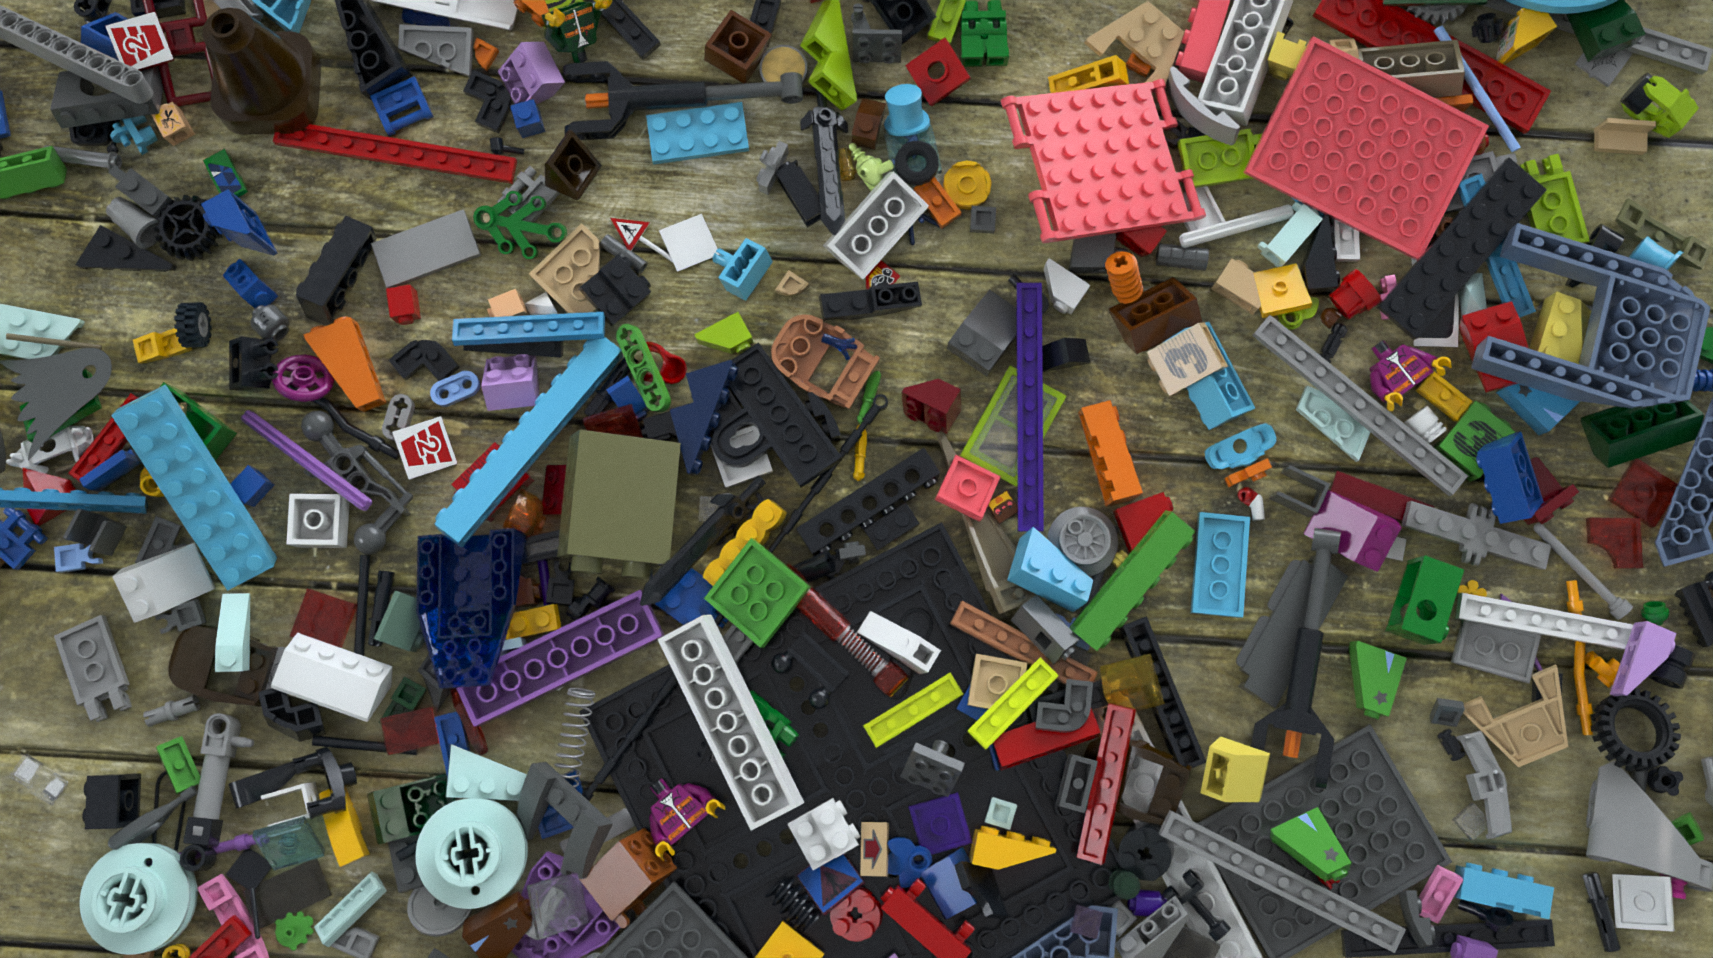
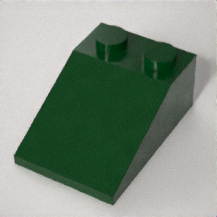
(1606, 29)

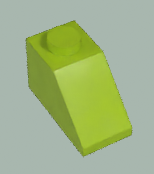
(726, 335)

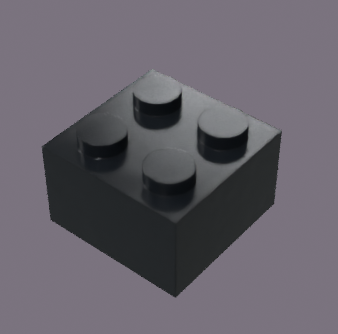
(111, 800)

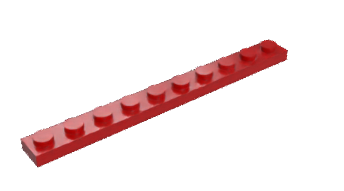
(401, 152)

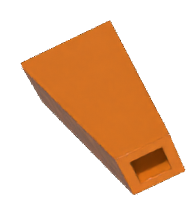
(348, 361)

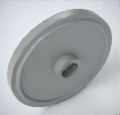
(433, 916)

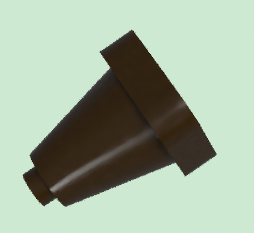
(261, 76)

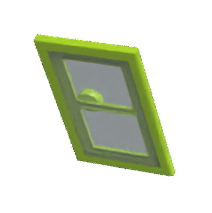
(995, 436)

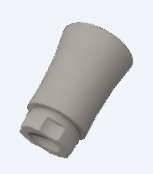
(133, 221)

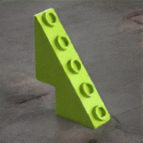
(828, 46)

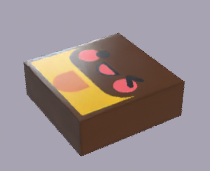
(1002, 506)

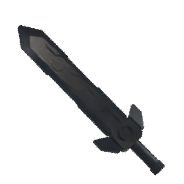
(824, 127)
(729, 514)

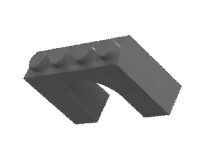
(76, 106)

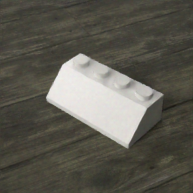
(876, 225)
(332, 677)

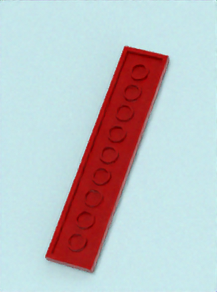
(1377, 25)

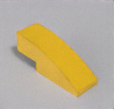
(345, 832)

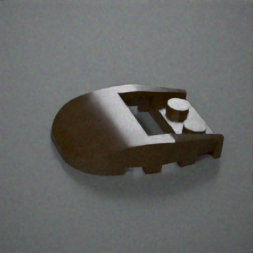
(194, 658)
(1169, 787)

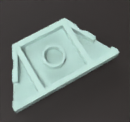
(36, 324)

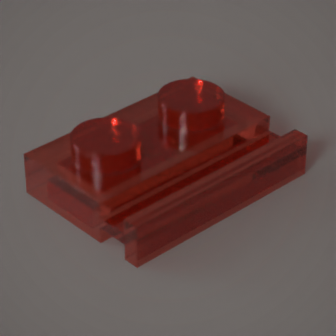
(409, 731)

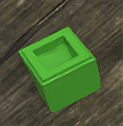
(1688, 828)

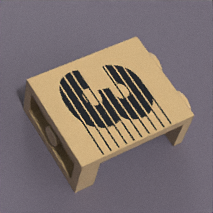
(1186, 359)

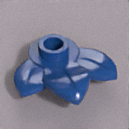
(902, 861)

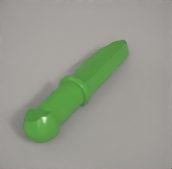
(869, 394)

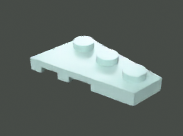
(1333, 422)

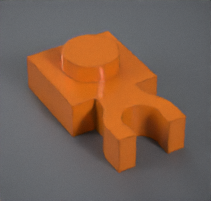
(1254, 472)

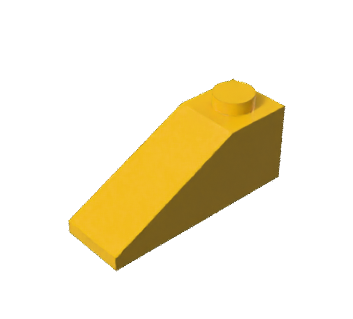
(1098, 74)

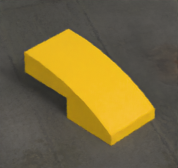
(158, 346)

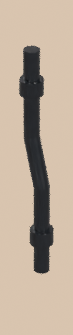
(375, 442)

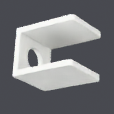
(308, 789)

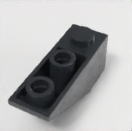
(1319, 261)

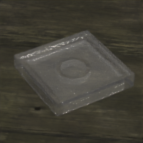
(557, 905)

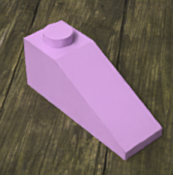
(1645, 651)

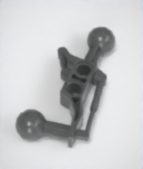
(371, 536)

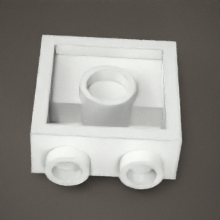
(824, 833)

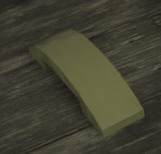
(1637, 223)

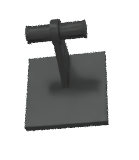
(874, 44)

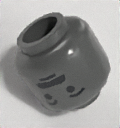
(269, 322)

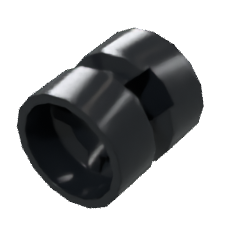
(1672, 670)

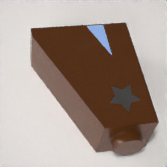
(498, 927)

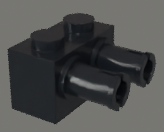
(250, 364)

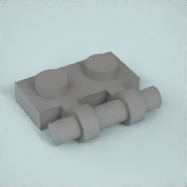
(535, 188)

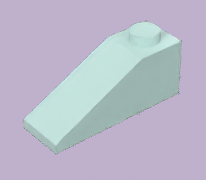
(233, 634)

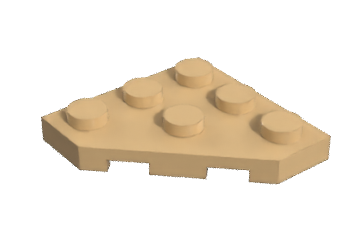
(569, 268)

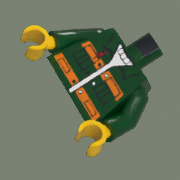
(574, 27)

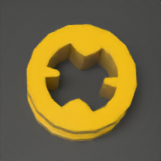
(183, 951)

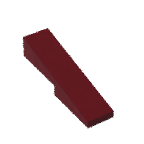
(1372, 495)

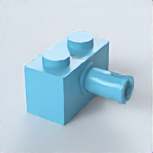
(743, 268)

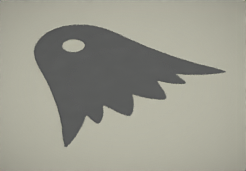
(57, 388)

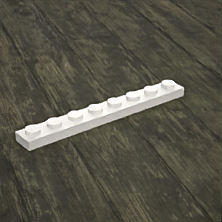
(1543, 621)

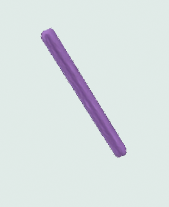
(306, 460)

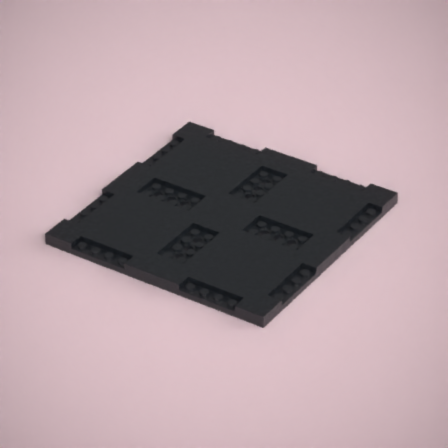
(849, 768)

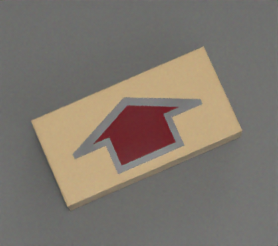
(874, 848)

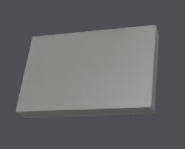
(1496, 650)

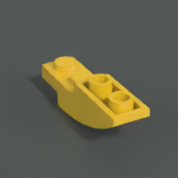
(534, 622)

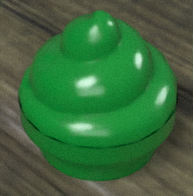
(1655, 612)

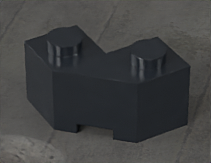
(296, 722)

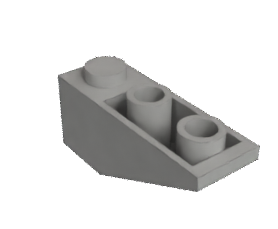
(1155, 933)

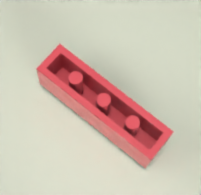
(1201, 38)

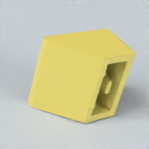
(1234, 772)

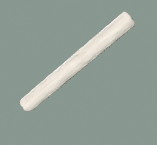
(1236, 226)

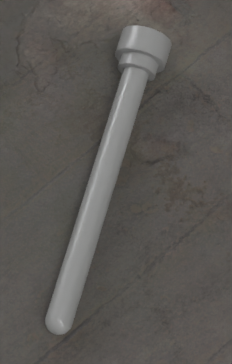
(1617, 606)

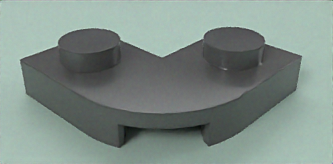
(1070, 715)

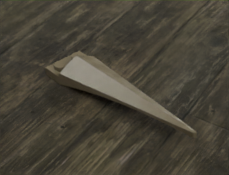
(992, 551)

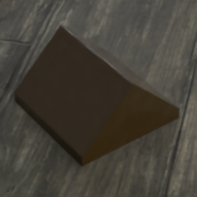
(571, 167)

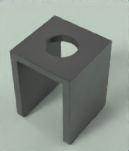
(1311, 481)
(95, 530)

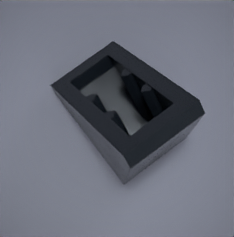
(1064, 354)

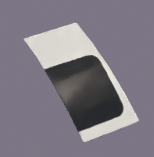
(1444, 328)

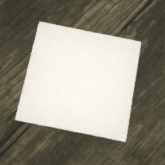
(689, 242)

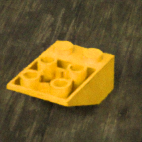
(1002, 851)

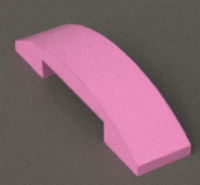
(226, 902)

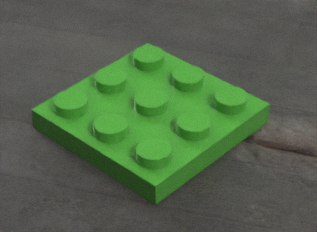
(757, 592)

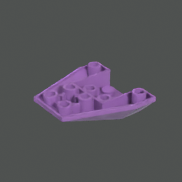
(572, 942)

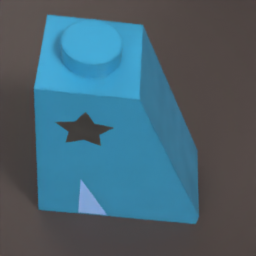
(1536, 407)

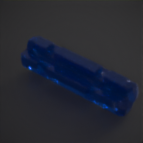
(424, 19)

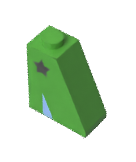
(1375, 678)
(1313, 845)

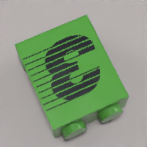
(1469, 435)

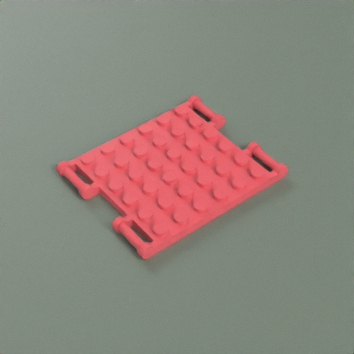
(1102, 160)

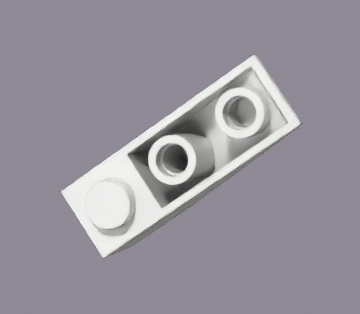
(899, 643)

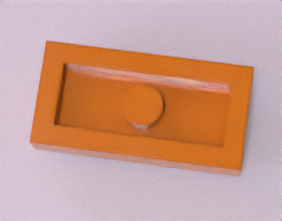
(940, 204)

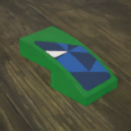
(224, 173)

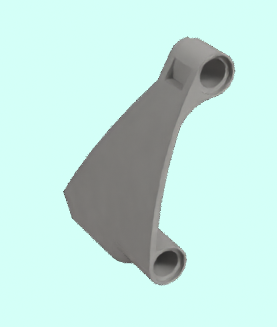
(1636, 832)

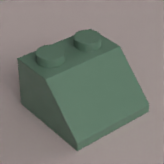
(401, 624)

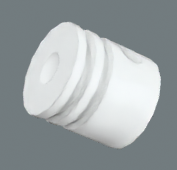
(1425, 424)

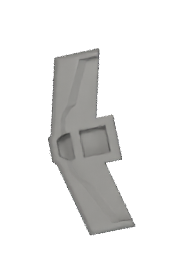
(1487, 784)

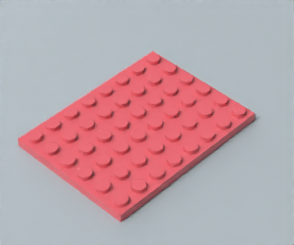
(1365, 148)

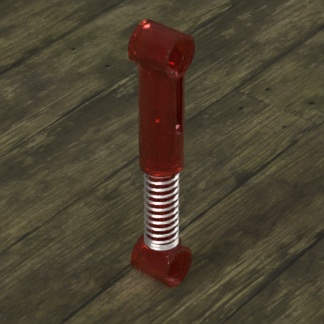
(888, 676)

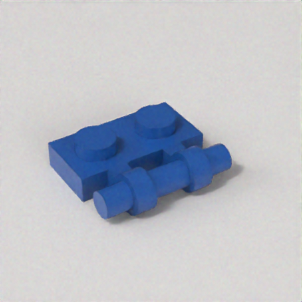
(15, 548)

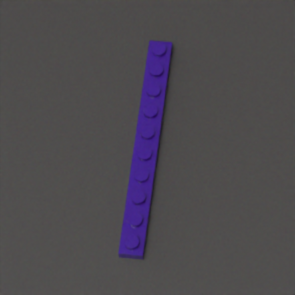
(1029, 407)

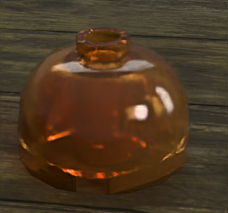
(525, 514)

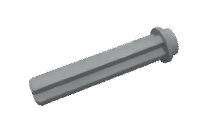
(89, 158)

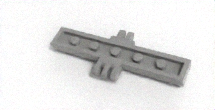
(1476, 535)

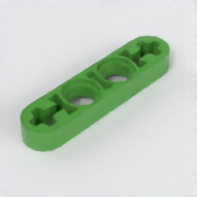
(639, 370)

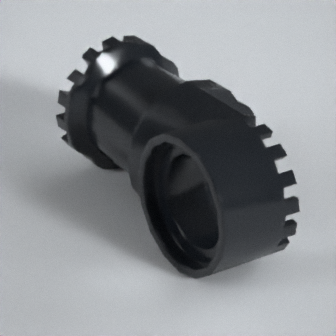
(594, 597)

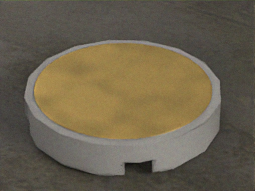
(780, 61)

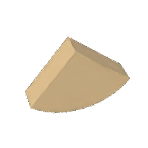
(791, 285)

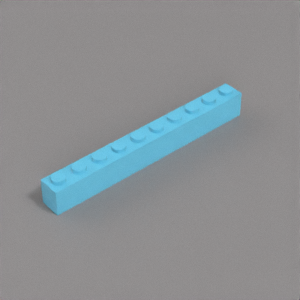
(528, 441)

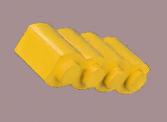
(765, 519)

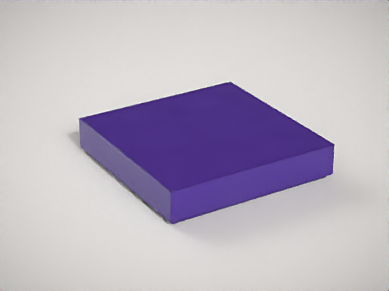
(940, 824)

